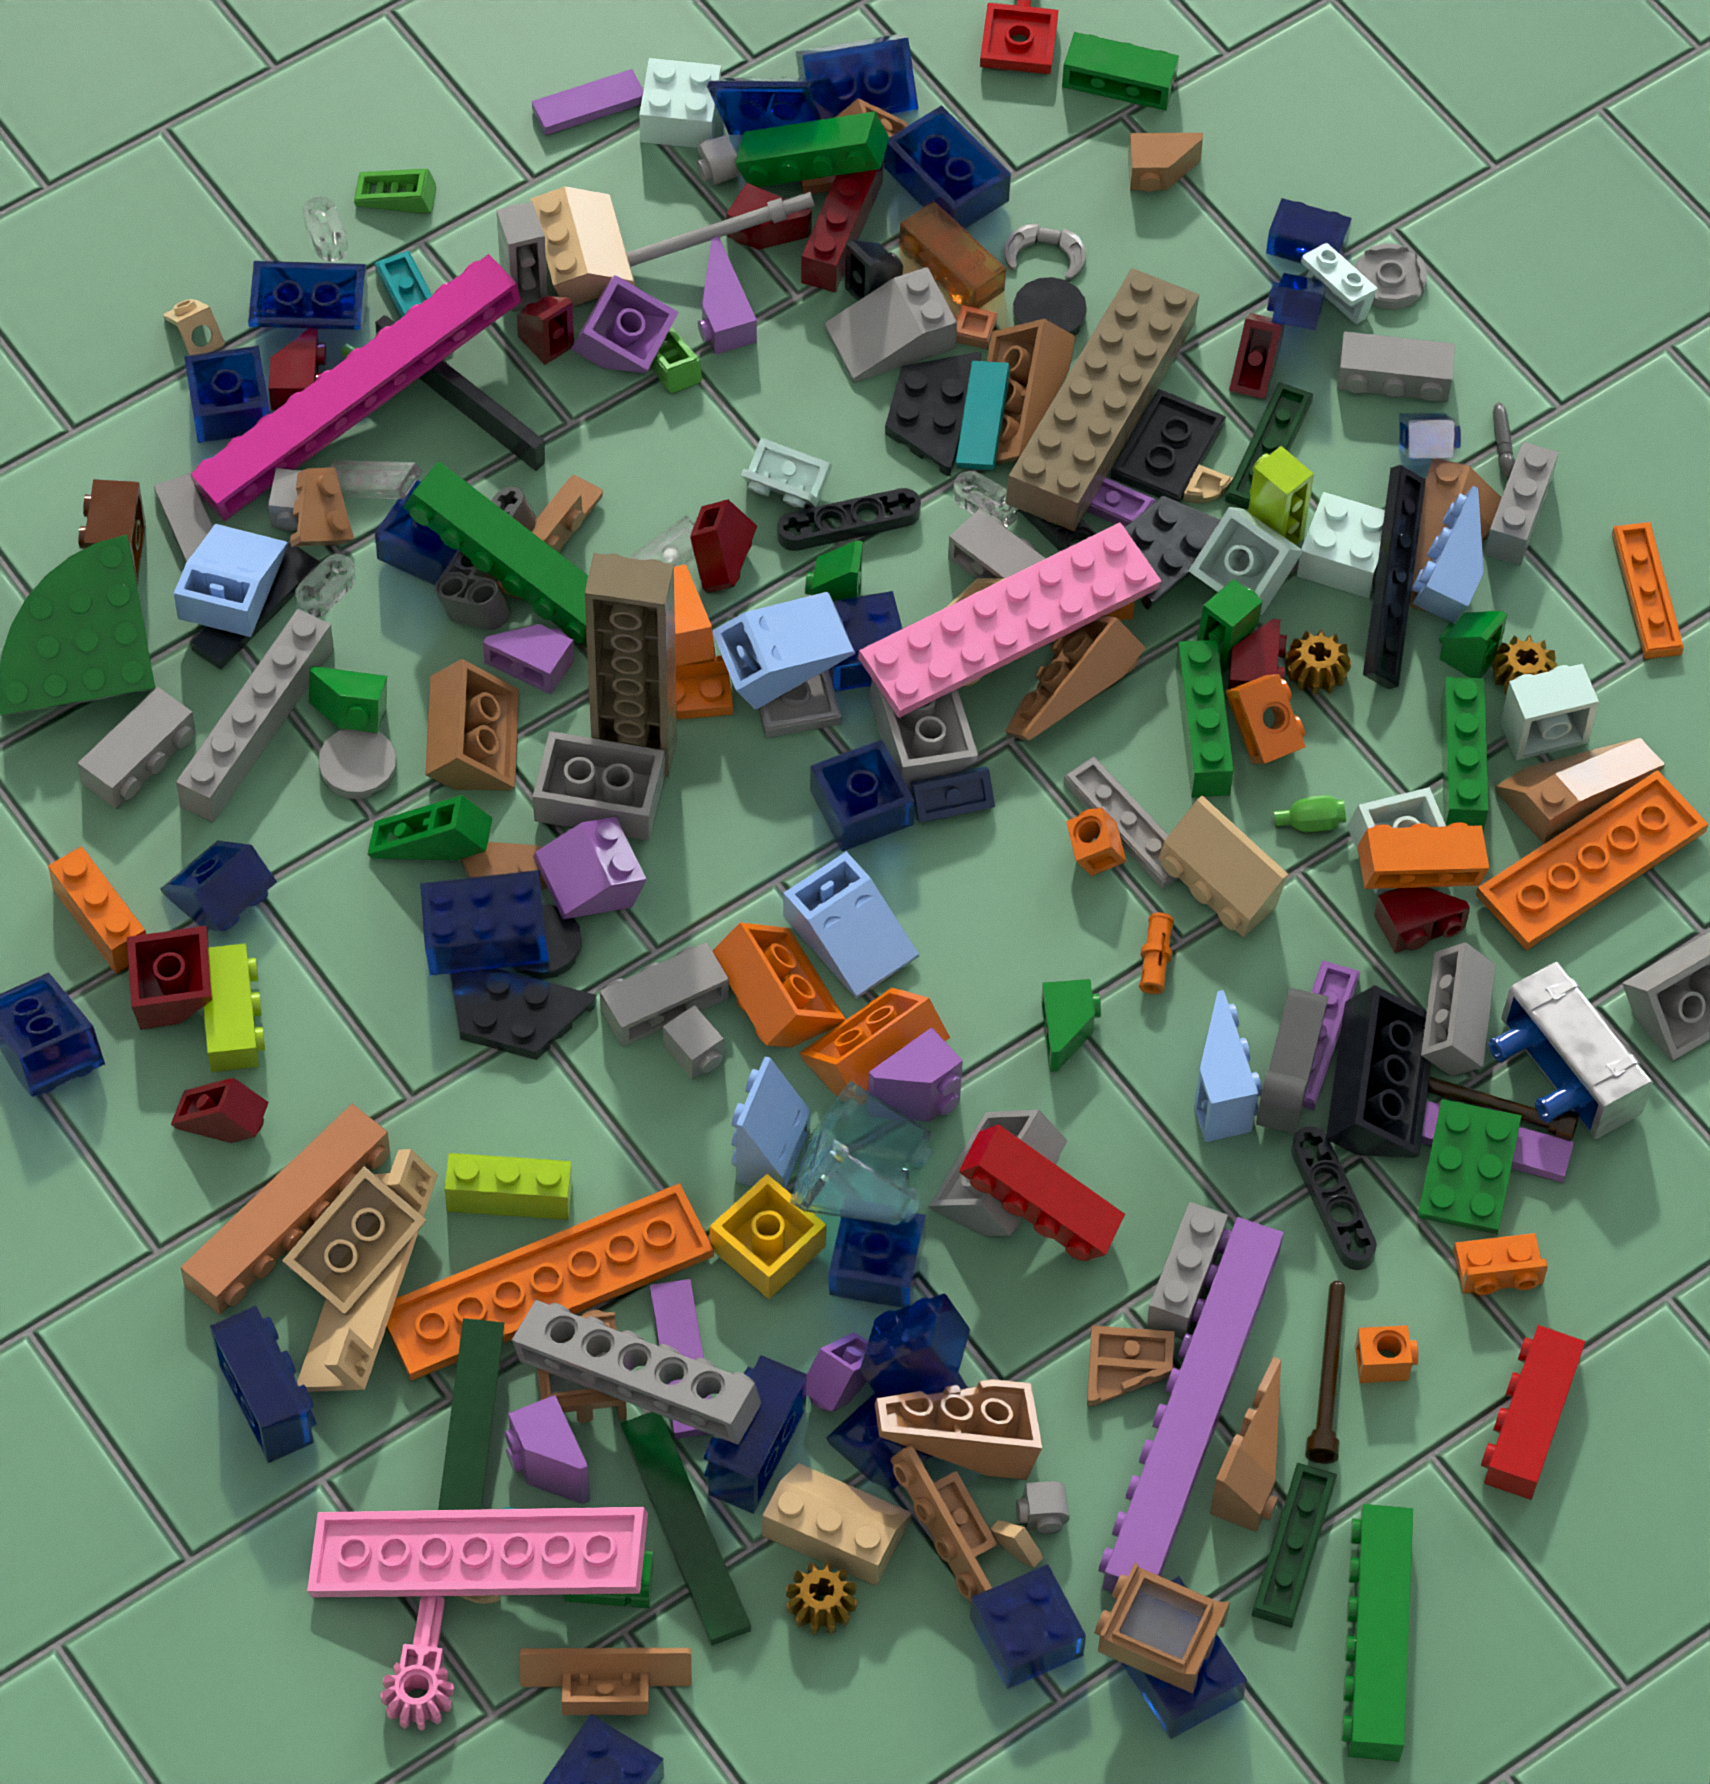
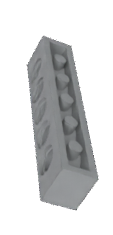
(685, 1402)

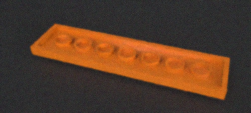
(567, 1268)

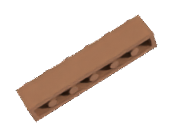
(284, 1210)

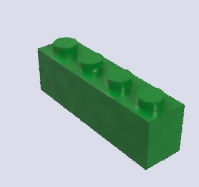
(812, 149)
(1204, 718)
(1464, 751)

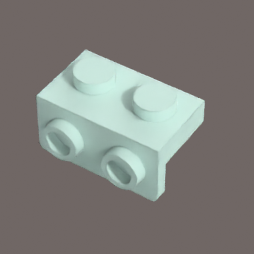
(1344, 283)
(787, 473)

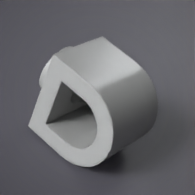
(717, 160)
(1043, 1507)

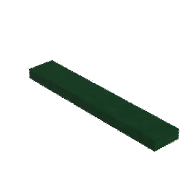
(471, 1415)
(685, 1527)

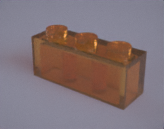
(952, 256)

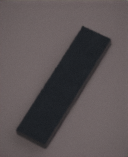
(221, 646)

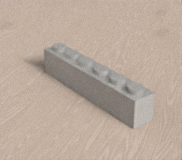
(254, 716)

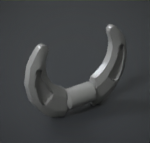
(1029, 233)

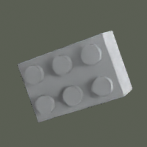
(598, 780)

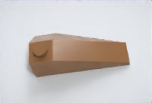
(1038, 363)
(1442, 487)
(1080, 669)
(1567, 789)
(975, 1427)
(1249, 1469)

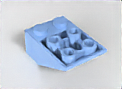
(1457, 563)
(228, 579)
(782, 646)
(848, 925)
(1225, 1084)
(768, 1127)

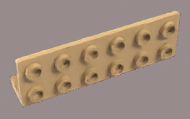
(349, 1342)

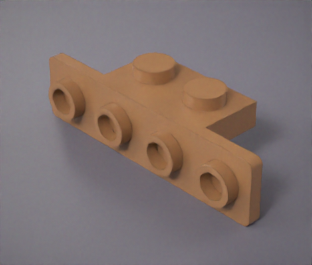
(565, 514)
(951, 1519)
(605, 1678)

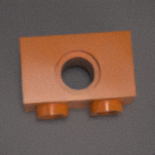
(1248, 707)

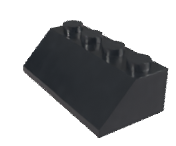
(1379, 1077)

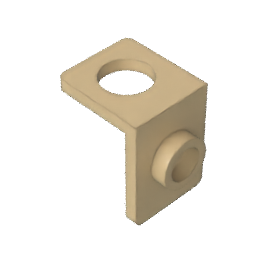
(187, 317)

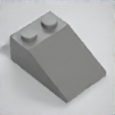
(893, 326)

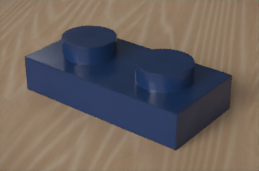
(952, 794)

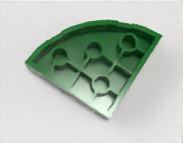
(78, 634)

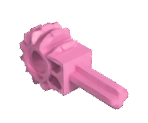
(420, 1668)

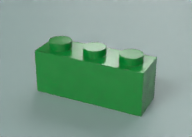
(1120, 71)

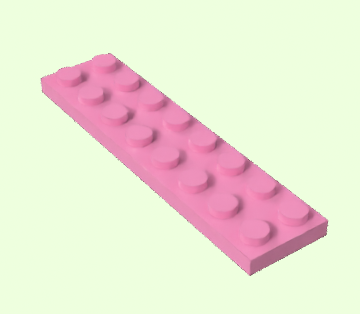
(1009, 619)
(478, 1552)

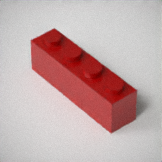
(1041, 1193)
(1533, 1413)

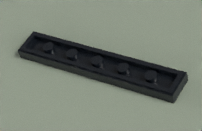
(482, 410)
(1394, 577)

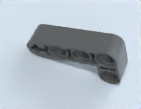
(473, 595)
(1292, 1061)

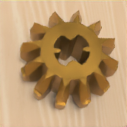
(1520, 659)
(1318, 662)
(832, 1609)

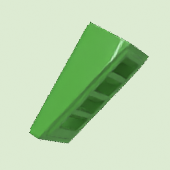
(416, 198)
(676, 364)

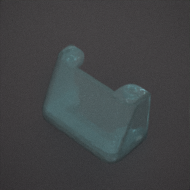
(862, 1161)

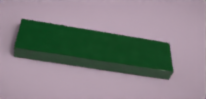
(1276, 429)
(1294, 1545)

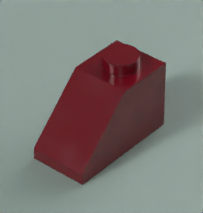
(769, 233)
(547, 327)
(1256, 356)
(221, 1111)

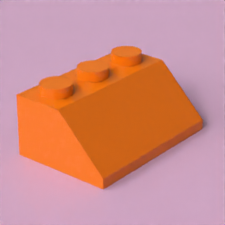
(776, 984)
(871, 1038)

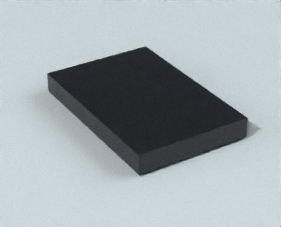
(1167, 446)

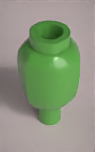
(1313, 814)

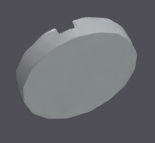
(1395, 273)
(357, 763)

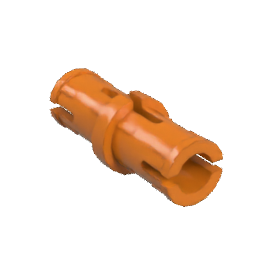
(1156, 953)

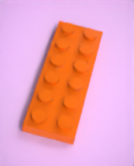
(1591, 860)

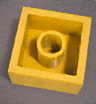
(767, 1236)

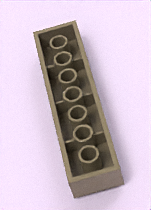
(1102, 399)
(632, 652)

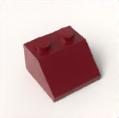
(169, 975)

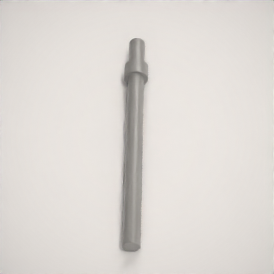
(776, 210)

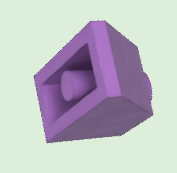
(531, 655)
(836, 1373)

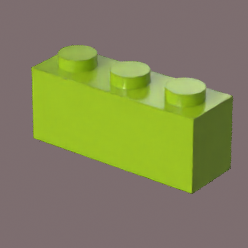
(1281, 494)
(230, 1016)
(508, 1186)

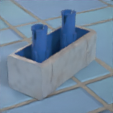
(1573, 1051)

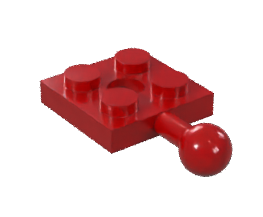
(1007, 20)

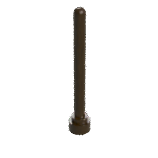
(1562, 1126)
(1322, 1443)

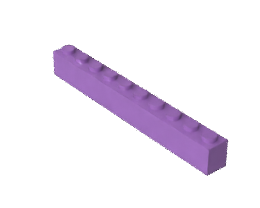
(1195, 1401)

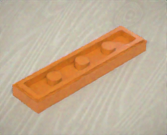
(1647, 590)

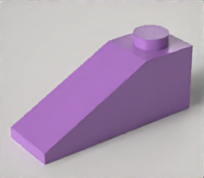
(725, 309)

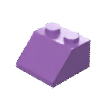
(624, 328)
(591, 869)
(920, 1078)
(547, 1450)

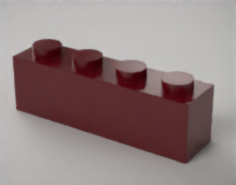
(838, 223)

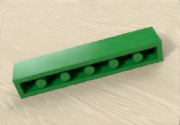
(502, 548)
(1380, 1633)

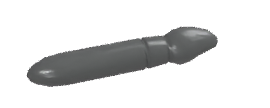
(1503, 439)

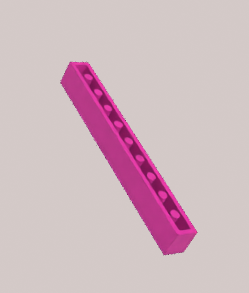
(356, 386)

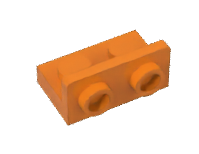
(703, 689)
(1499, 1264)

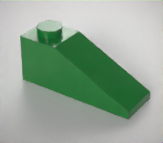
(432, 832)

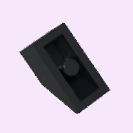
(869, 267)

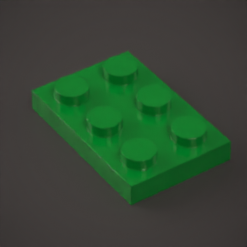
(1469, 1166)

